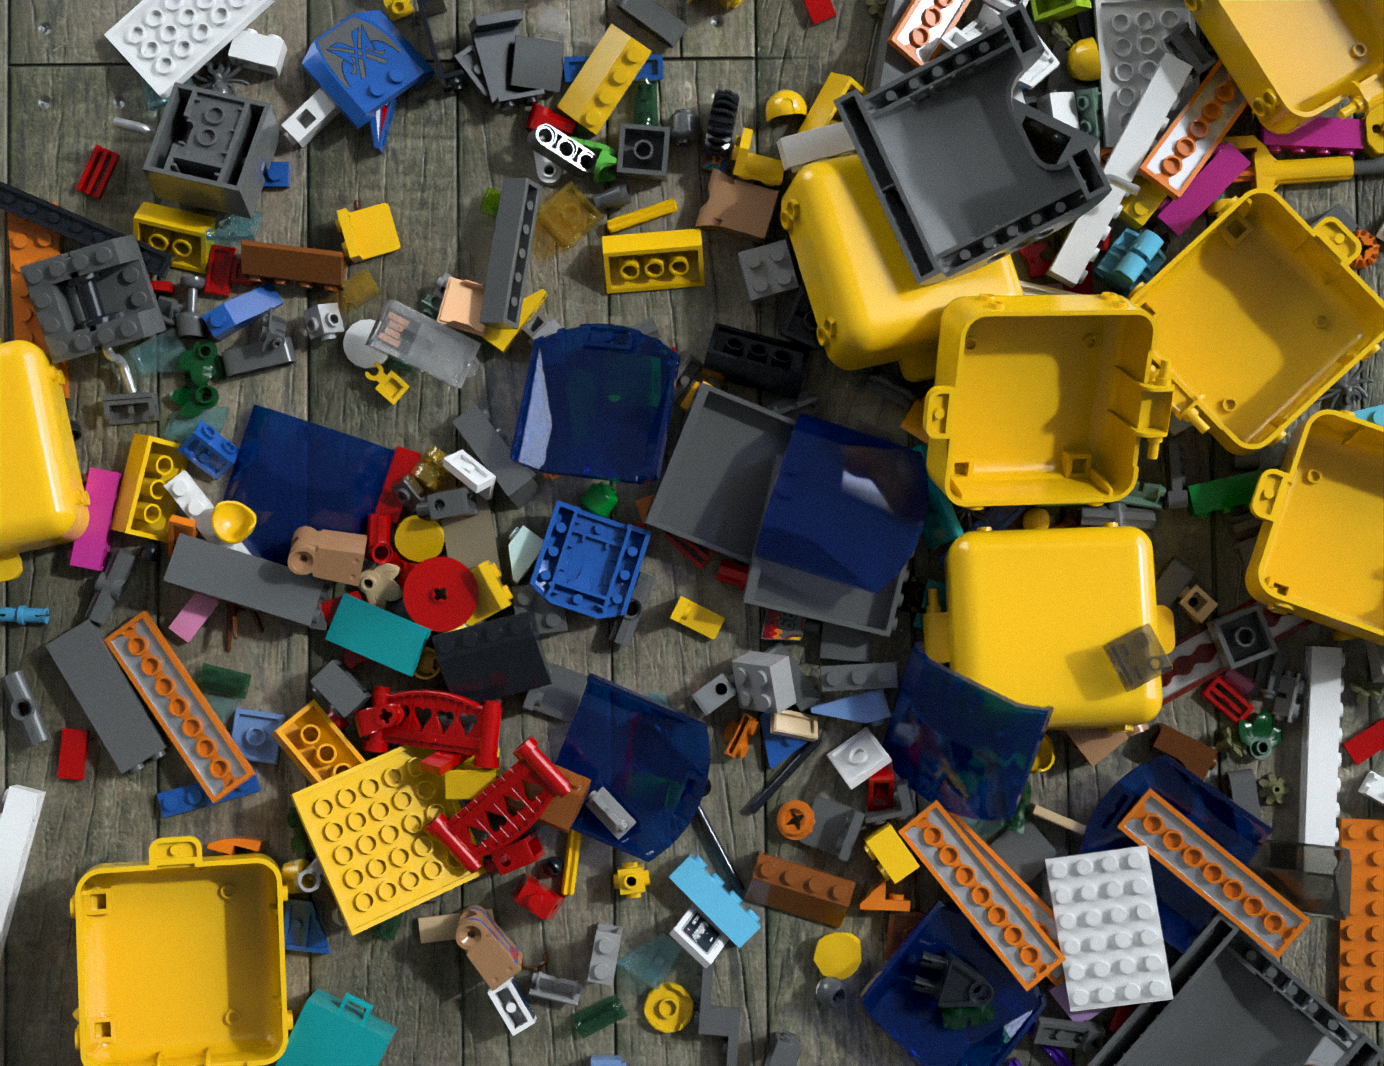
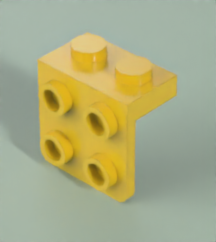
(755, 166)
(367, 232)
(492, 593)

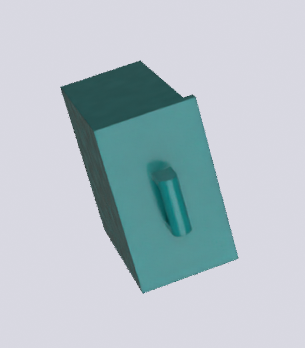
(337, 1034)

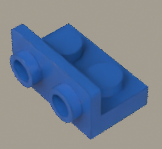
(209, 450)

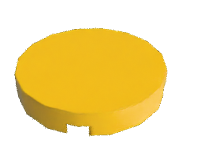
(419, 538)
(668, 1007)

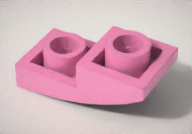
(193, 616)

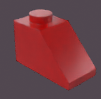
(880, 789)

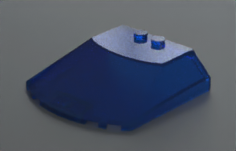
(597, 404)
(302, 477)
(845, 506)
(962, 740)
(644, 757)
(1229, 824)
(915, 1018)

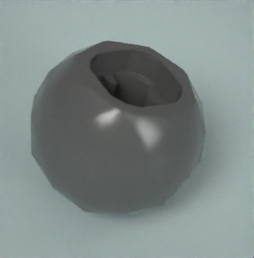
(831, 992)

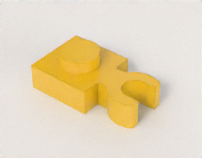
(389, 385)

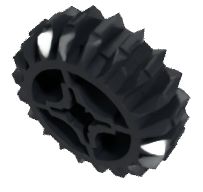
(721, 123)

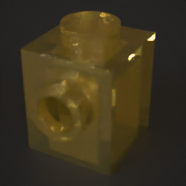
(360, 289)

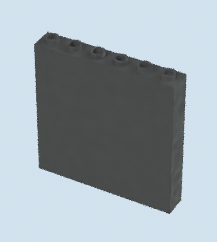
(720, 472)
(819, 598)

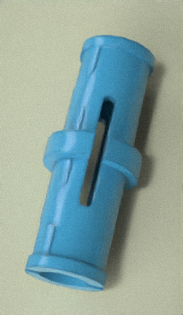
(24, 615)

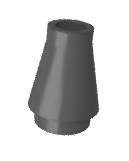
(613, 197)

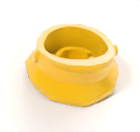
(838, 955)

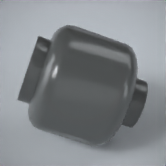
(684, 127)

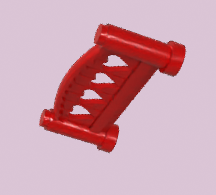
(480, 741)
(530, 767)

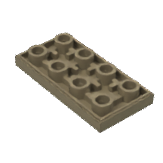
(472, 537)

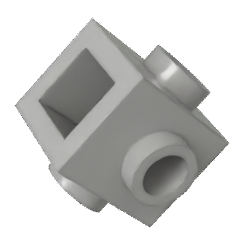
(324, 322)
(539, 326)

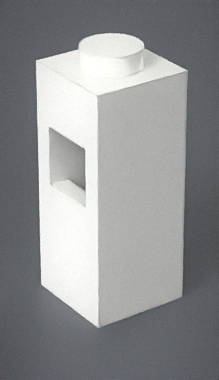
(310, 119)

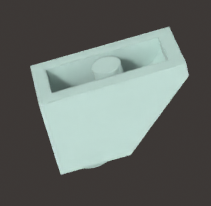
(523, 551)

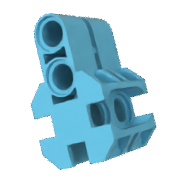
(1130, 261)

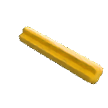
(642, 215)
(571, 862)

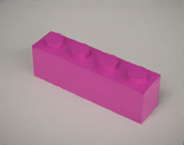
(1318, 136)
(1207, 185)
(94, 545)

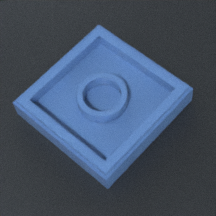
(253, 734)

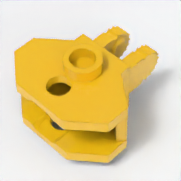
(1374, 132)

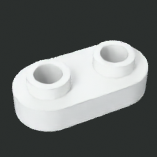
(542, 163)

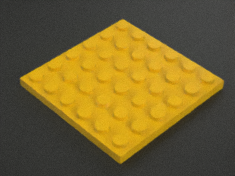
(373, 839)

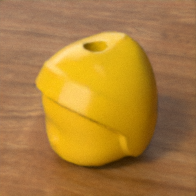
(1036, 519)

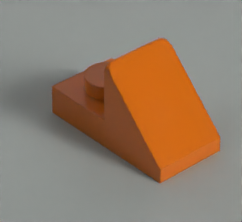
(180, 525)
(876, 899)

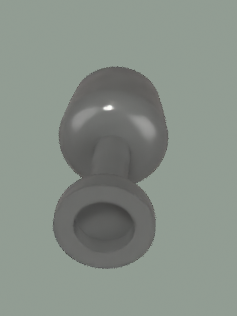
(190, 323)

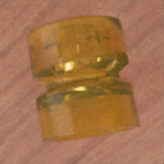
(431, 470)

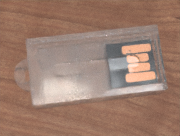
(424, 344)

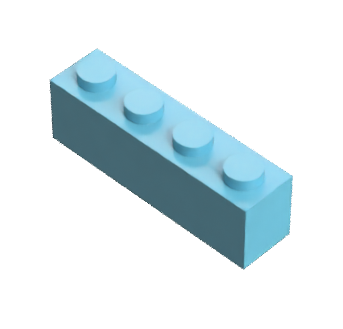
(715, 900)

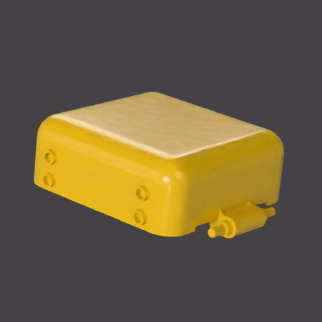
(1298, 55)
(860, 279)
(1259, 319)
(1044, 399)
(39, 464)
(1324, 527)
(1038, 609)
(181, 959)

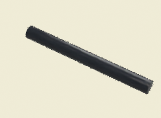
(784, 775)
(719, 850)

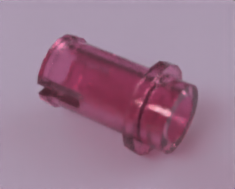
(1238, 681)

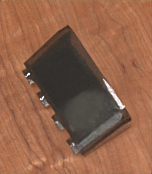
(1307, 876)

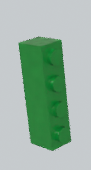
(1223, 493)

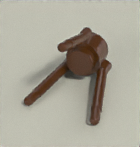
(232, 623)

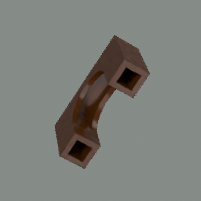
(1185, 750)

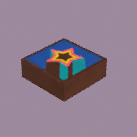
(719, 163)

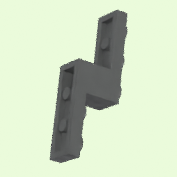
(862, 676)
(717, 1019)

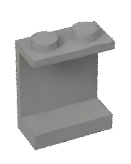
(605, 954)

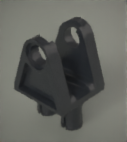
(953, 983)

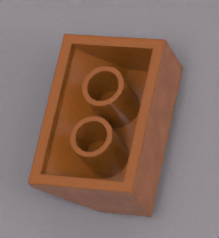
(561, 811)

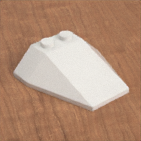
(987, 20)

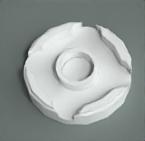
(355, 346)

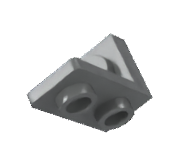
(902, 795)

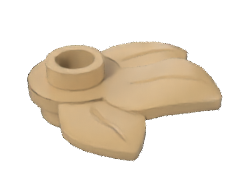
(383, 587)

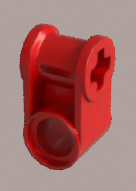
(375, 718)

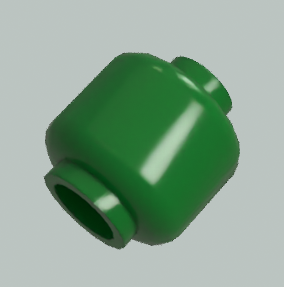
(599, 499)

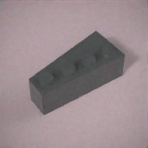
(495, 454)

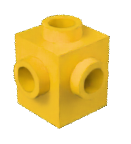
(635, 870)

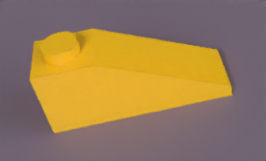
(504, 339)

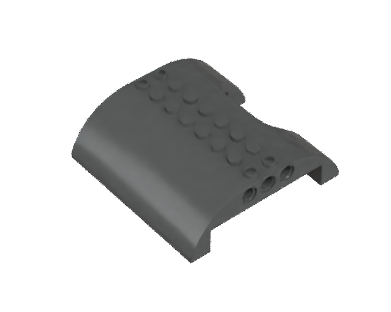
(957, 160)
(1236, 1010)

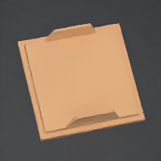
(463, 306)

